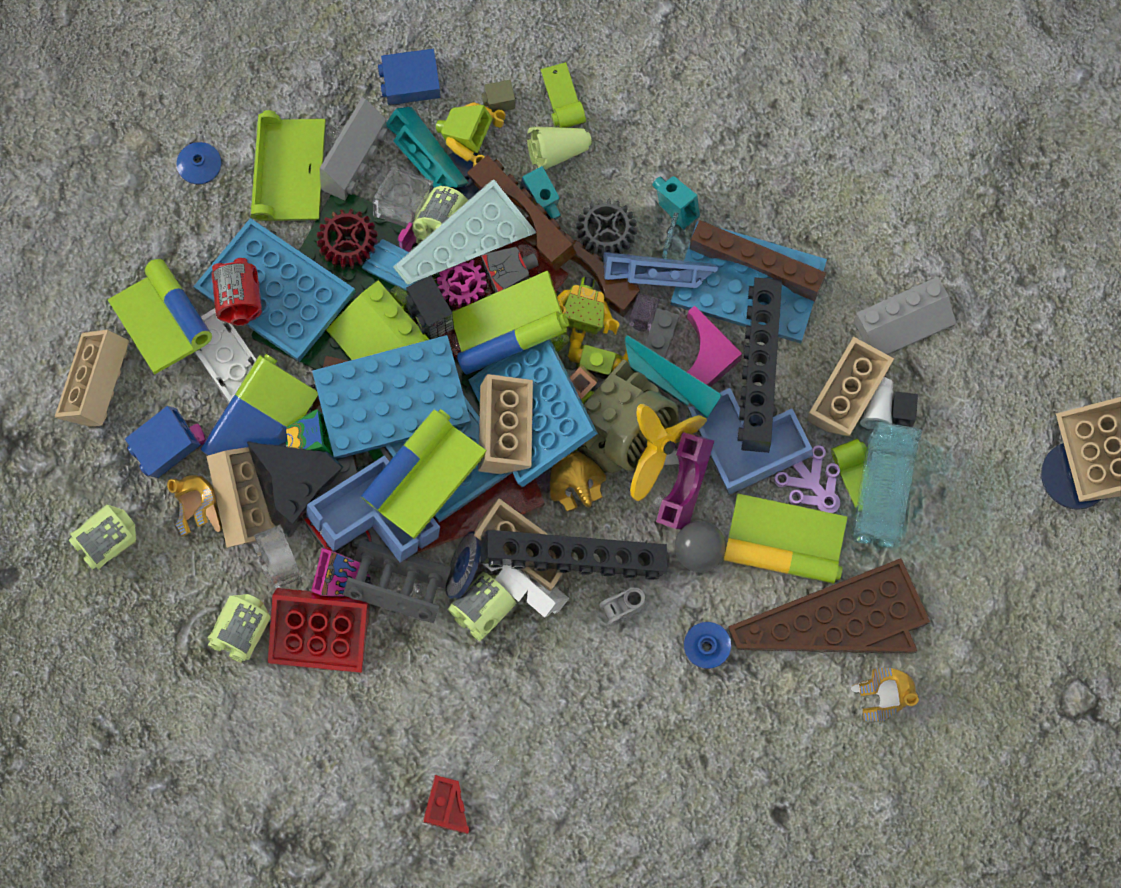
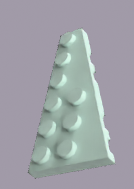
(474, 229)

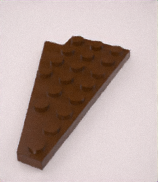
(855, 615)

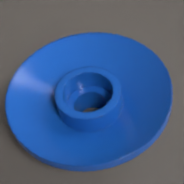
(199, 172)
(711, 634)

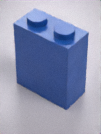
(409, 77)
(162, 442)

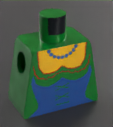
(309, 433)

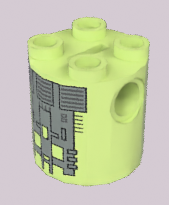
(437, 209)
(104, 536)
(482, 606)
(239, 626)

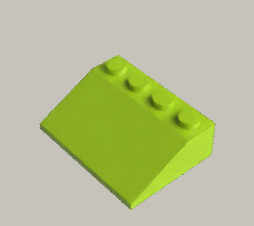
(374, 325)

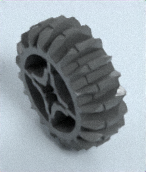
(595, 216)

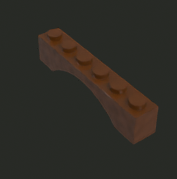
(550, 241)
(727, 246)
(617, 292)

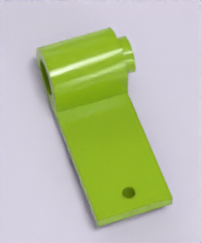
(562, 96)
(850, 461)

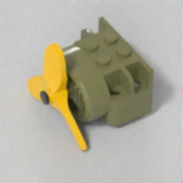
(634, 427)

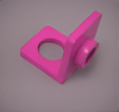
(407, 238)

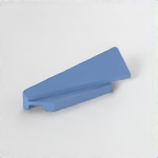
(656, 270)

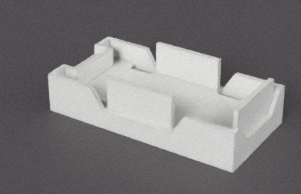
(225, 355)
(540, 598)

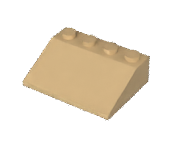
(1094, 448)

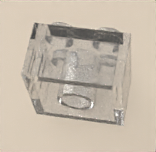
(401, 197)
(279, 561)

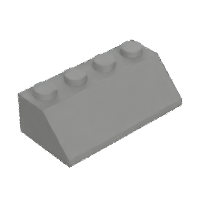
(353, 150)
(906, 317)

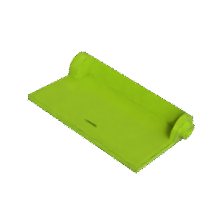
(282, 167)

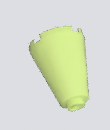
(556, 144)

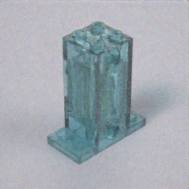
(885, 484)

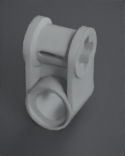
(621, 606)

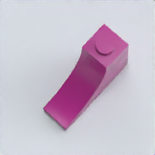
(716, 352)

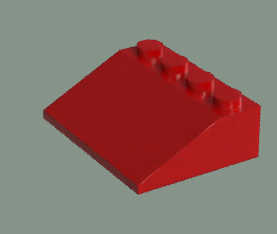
(317, 630)

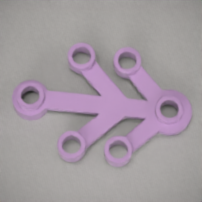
(811, 481)

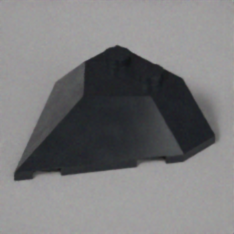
(291, 480)

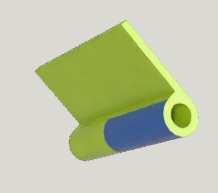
(423, 474)

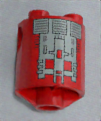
(236, 292)

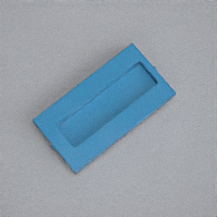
(382, 263)

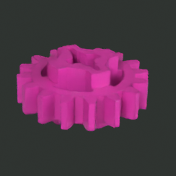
(470, 279)

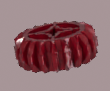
(357, 225)

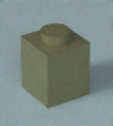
(499, 96)

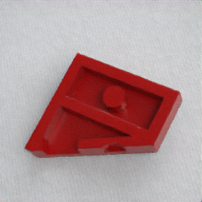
(445, 806)

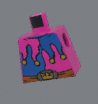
(333, 573)

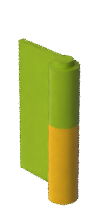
(786, 538)

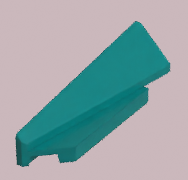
(423, 149)
(671, 378)

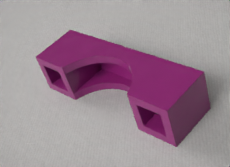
(693, 458)

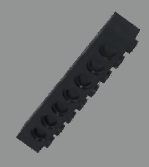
(759, 438)
(652, 554)

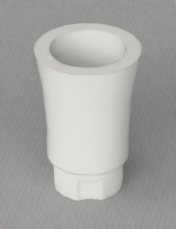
(880, 405)

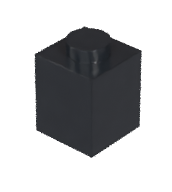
(904, 409)

